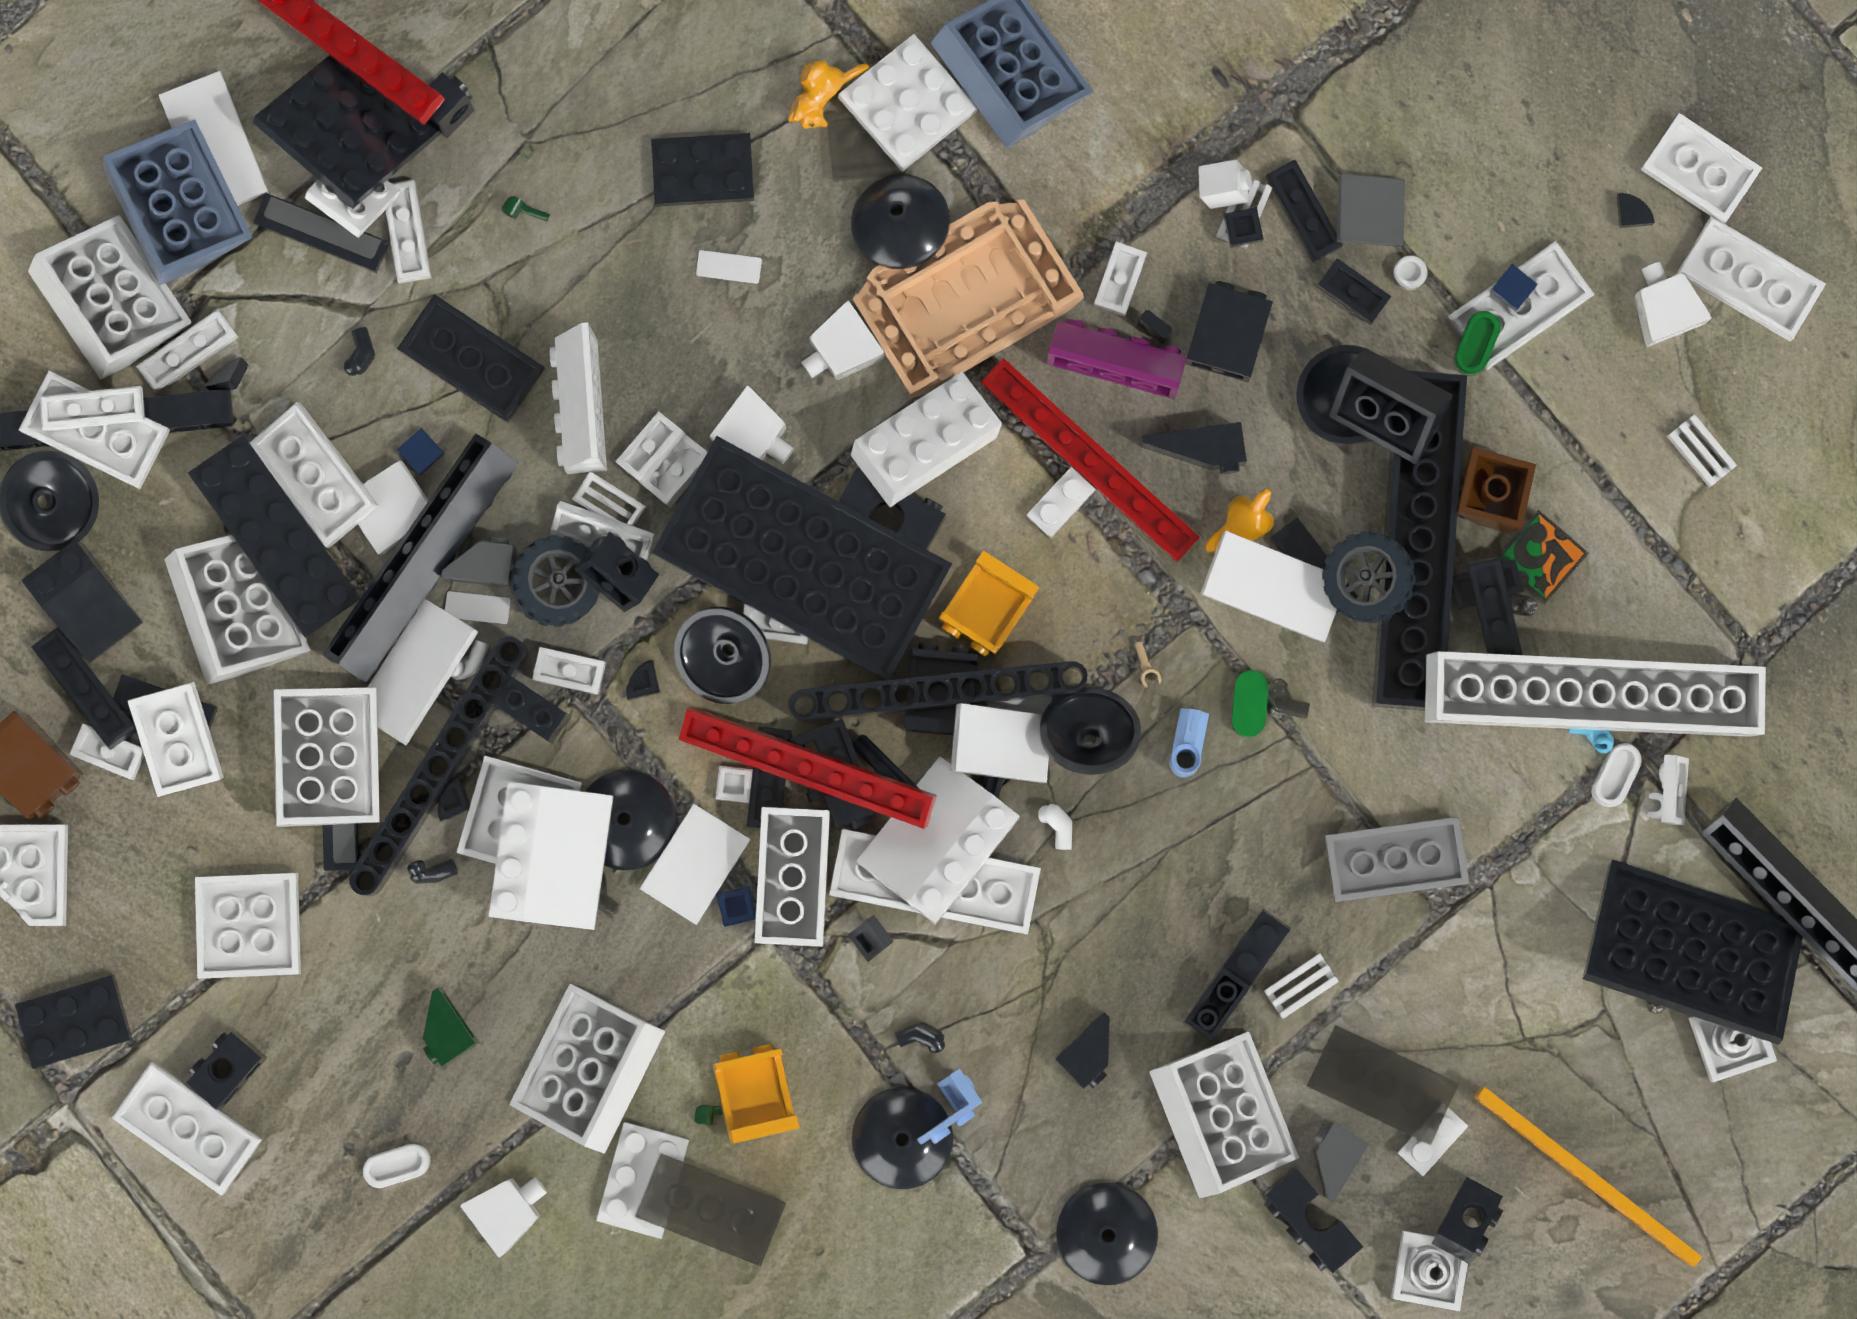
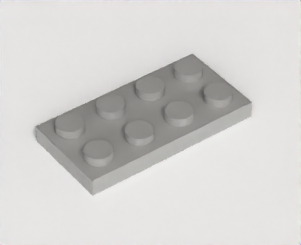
(1396, 859)

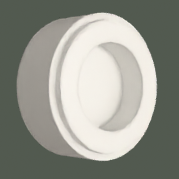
(1409, 273)

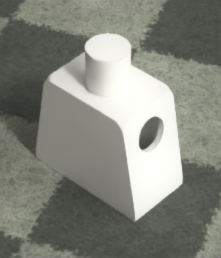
(1668, 306)
(842, 345)
(754, 428)
(505, 1212)

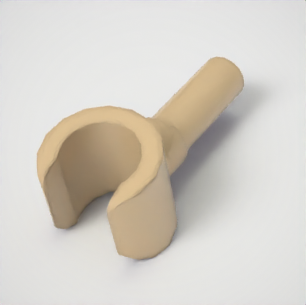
(1145, 664)

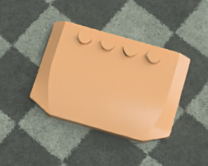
(969, 300)

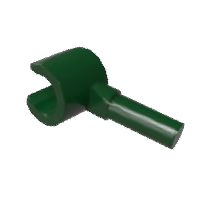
(514, 206)
(705, 1113)

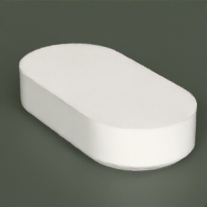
(1616, 775)
(396, 1165)

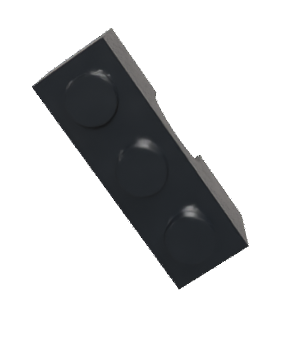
(921, 518)
(1329, 1246)

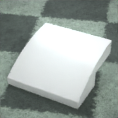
(663, 459)
(399, 505)

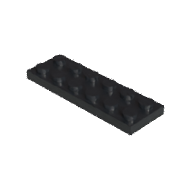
(274, 536)

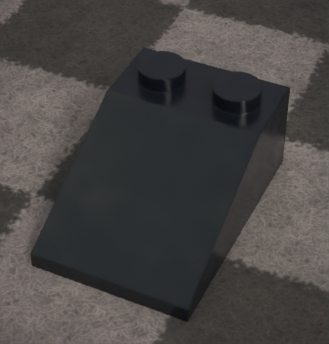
(82, 600)

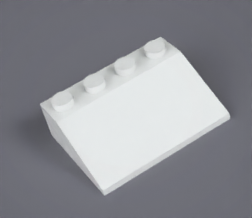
(108, 296)
(579, 401)
(230, 611)
(325, 756)
(551, 855)
(938, 862)
(587, 1068)
(1224, 1115)

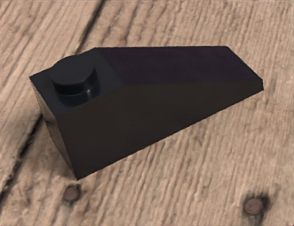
(1207, 447)

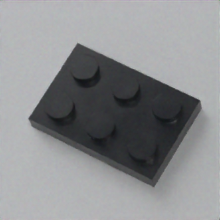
(702, 169)
(73, 1022)

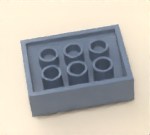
(1010, 67)
(176, 201)

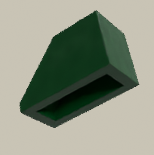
(446, 1031)

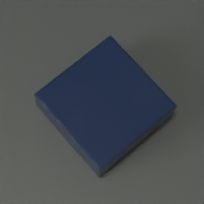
(1514, 287)
(420, 451)
(736, 906)

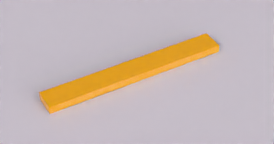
(1587, 1176)

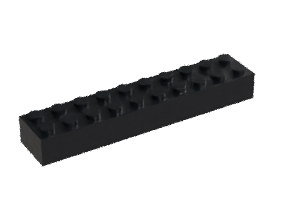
(1424, 522)

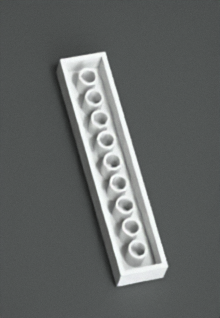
(1595, 694)

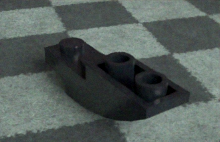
(1237, 974)

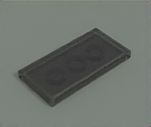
(1383, 1085)
(710, 1209)

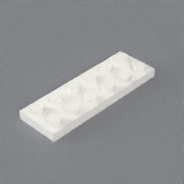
(996, 896)

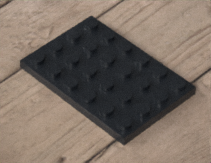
(1694, 952)

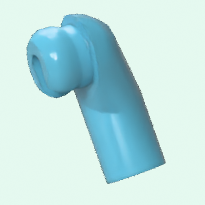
(1600, 739)

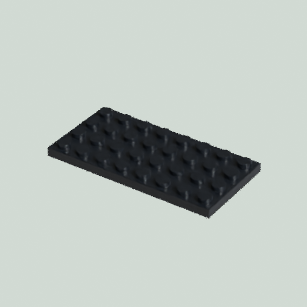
(802, 558)

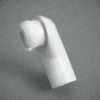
(471, 663)
(1060, 823)

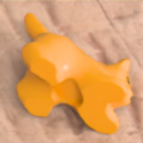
(819, 85)
(1246, 519)

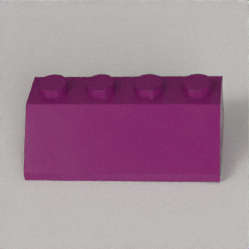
(1116, 359)

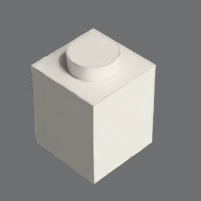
(1224, 184)

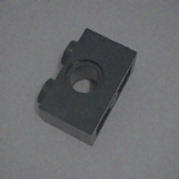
(455, 107)
(600, 570)
(531, 710)
(244, 1061)
(1472, 1201)

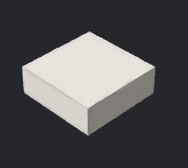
(734, 784)

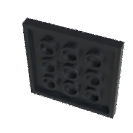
(344, 130)

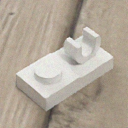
(1674, 778)

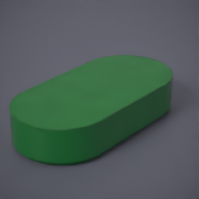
(1476, 343)
(1249, 703)

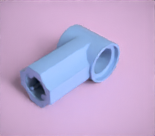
(1189, 739)

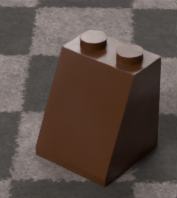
(33, 767)

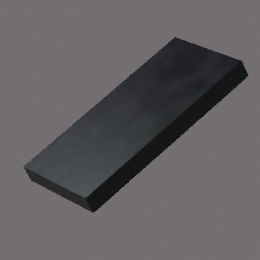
(471, 358)

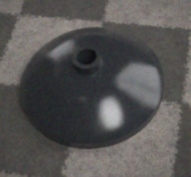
(906, 238)
(1318, 391)
(69, 495)
(710, 666)
(1091, 717)
(651, 818)
(875, 1134)
(1102, 1208)

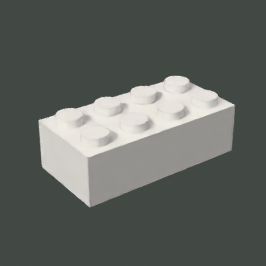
(926, 439)
(792, 876)

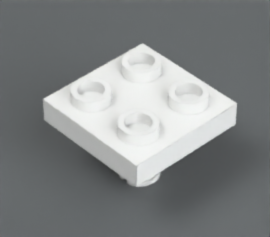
(355, 219)
(1729, 1051)
(1428, 1273)

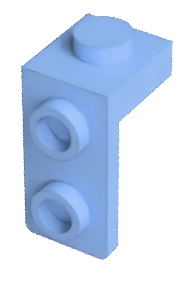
(962, 1097)

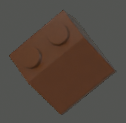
(1496, 490)

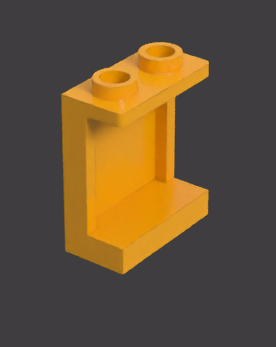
(988, 605)
(754, 1094)

